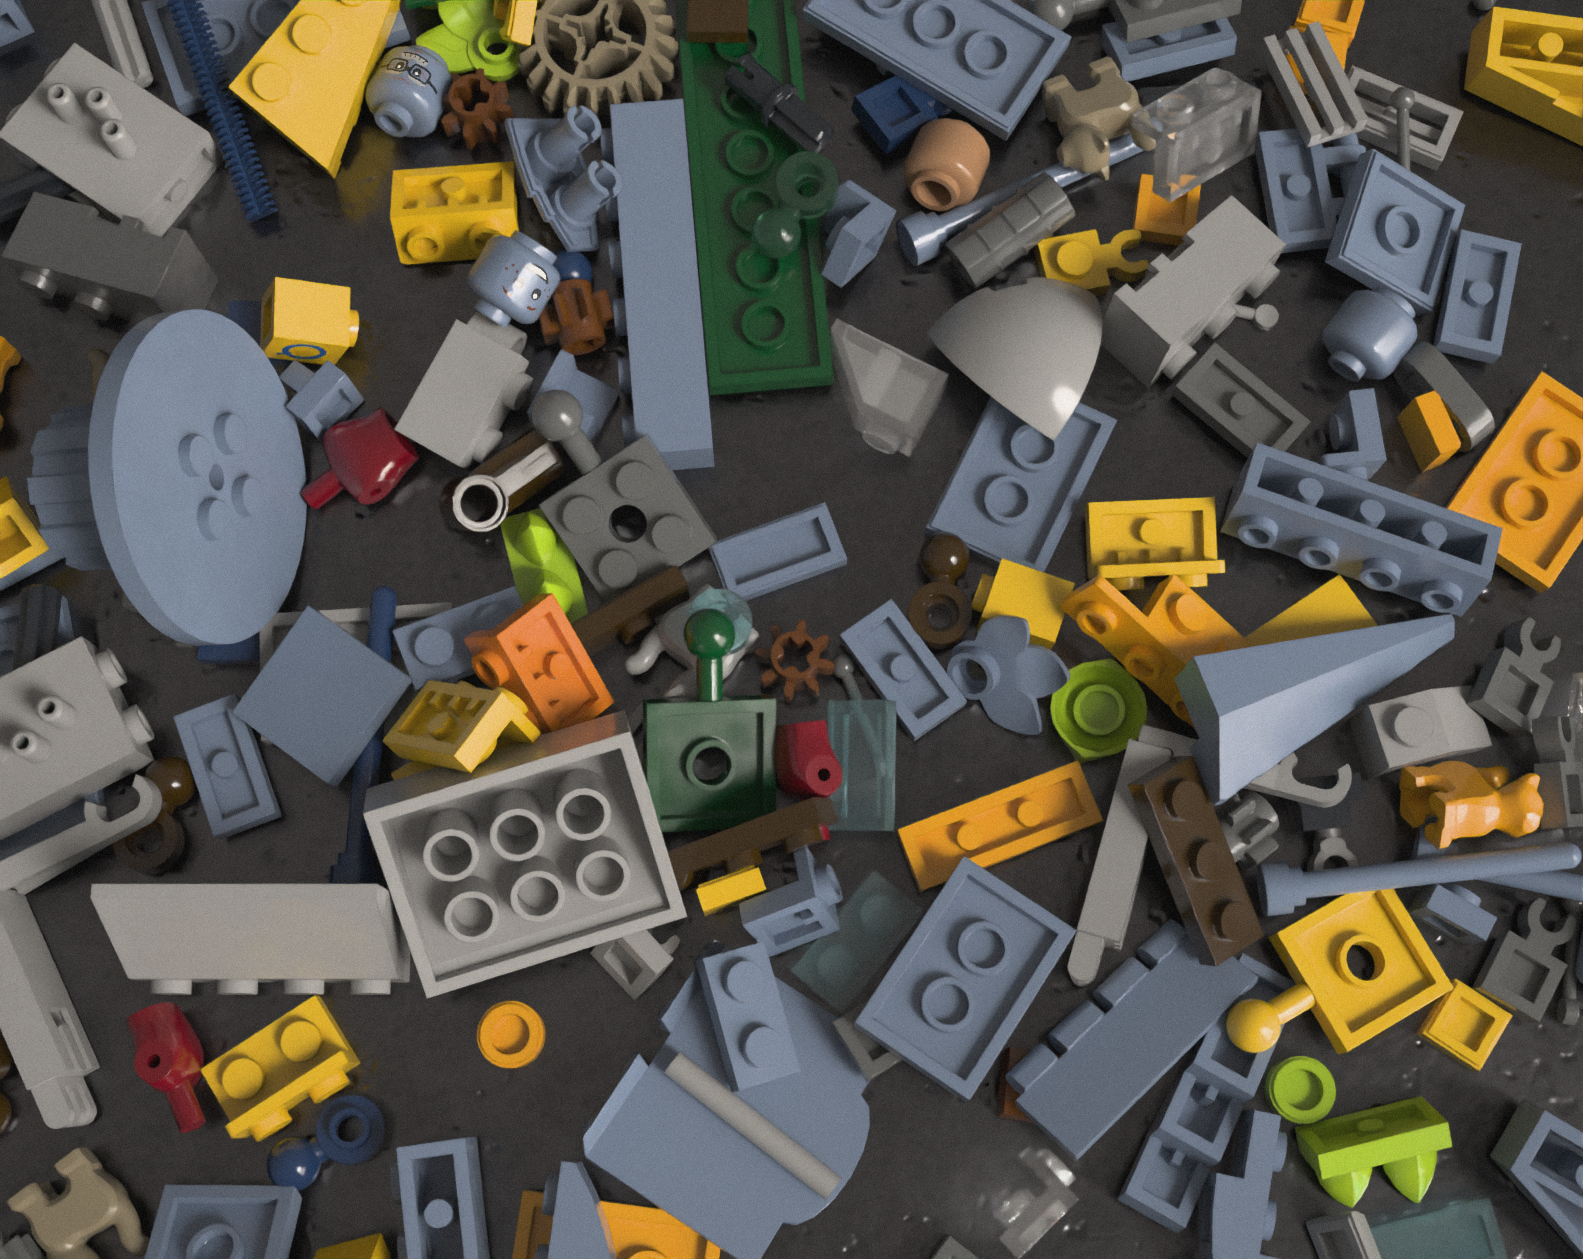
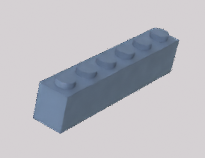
(660, 282)

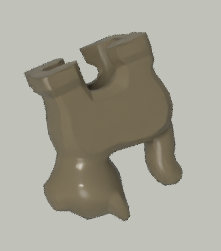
(1093, 117)
(86, 1207)

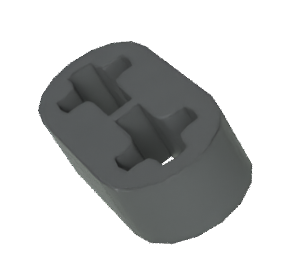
(1428, 370)

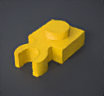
(1086, 263)

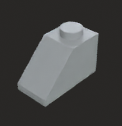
(1418, 730)

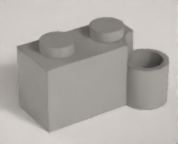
(469, 392)

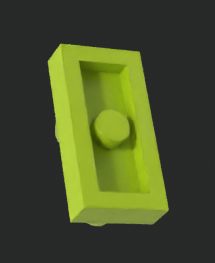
(543, 562)
(1394, 1135)

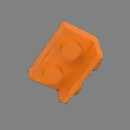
(542, 664)

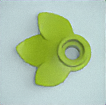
(465, 36)

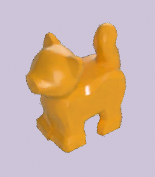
(1469, 801)

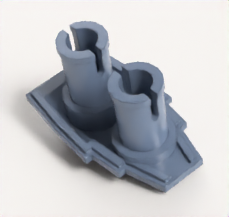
(557, 176)

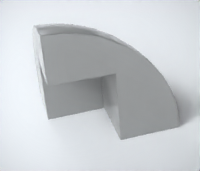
(1026, 347)

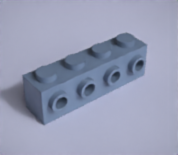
(1361, 530)
(440, 1200)

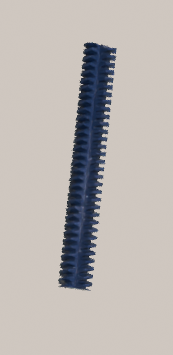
(221, 108)

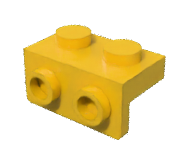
(1152, 540)

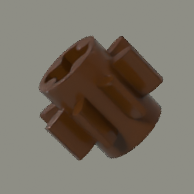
(475, 108)
(577, 317)
(798, 643)

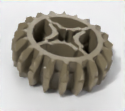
(614, 69)

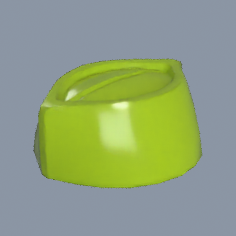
(1098, 710)

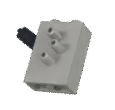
(105, 146)
(61, 719)

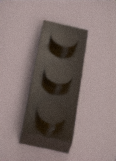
(1196, 860)

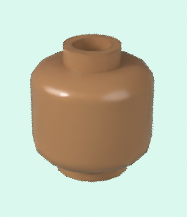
(946, 164)

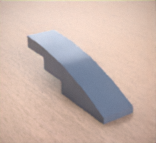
(1198, 1115)

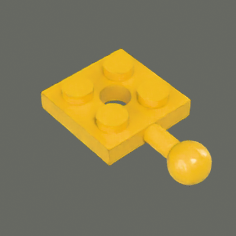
(1344, 1005)

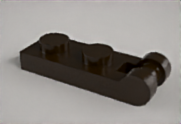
(741, 845)

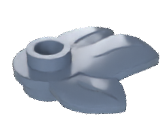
(1012, 673)

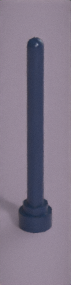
(357, 862)

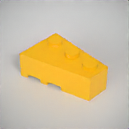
(1530, 67)
(316, 73)

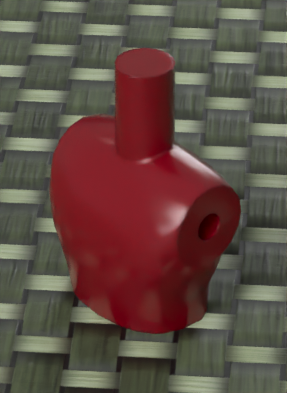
(363, 459)
(806, 762)
(169, 1059)

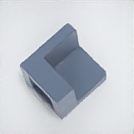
(594, 396)

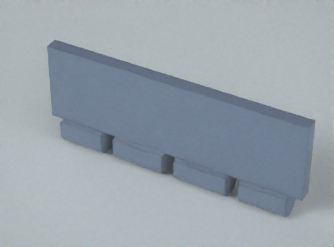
(1122, 1054)

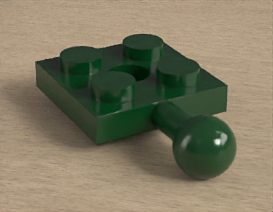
(684, 726)

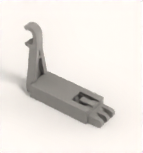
(1127, 843)
(34, 1003)

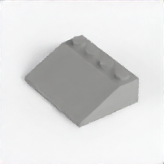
(524, 854)
(255, 936)

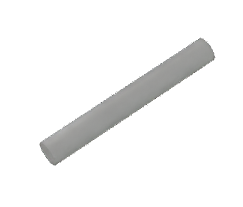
(753, 1125)

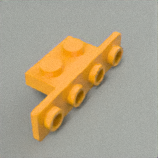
(1160, 638)

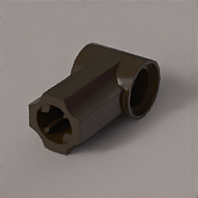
(505, 480)

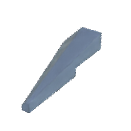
(1278, 696)

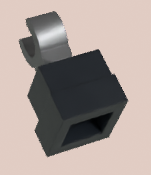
(1325, 822)

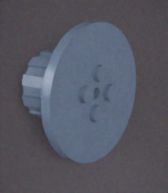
(180, 479)

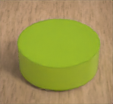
(1300, 1090)

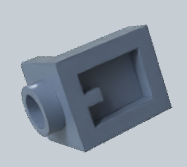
(855, 231)
(1358, 435)
(797, 911)

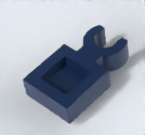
(895, 112)

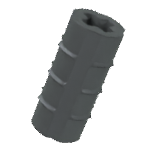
(1010, 230)

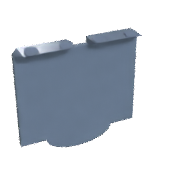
(698, 1164)

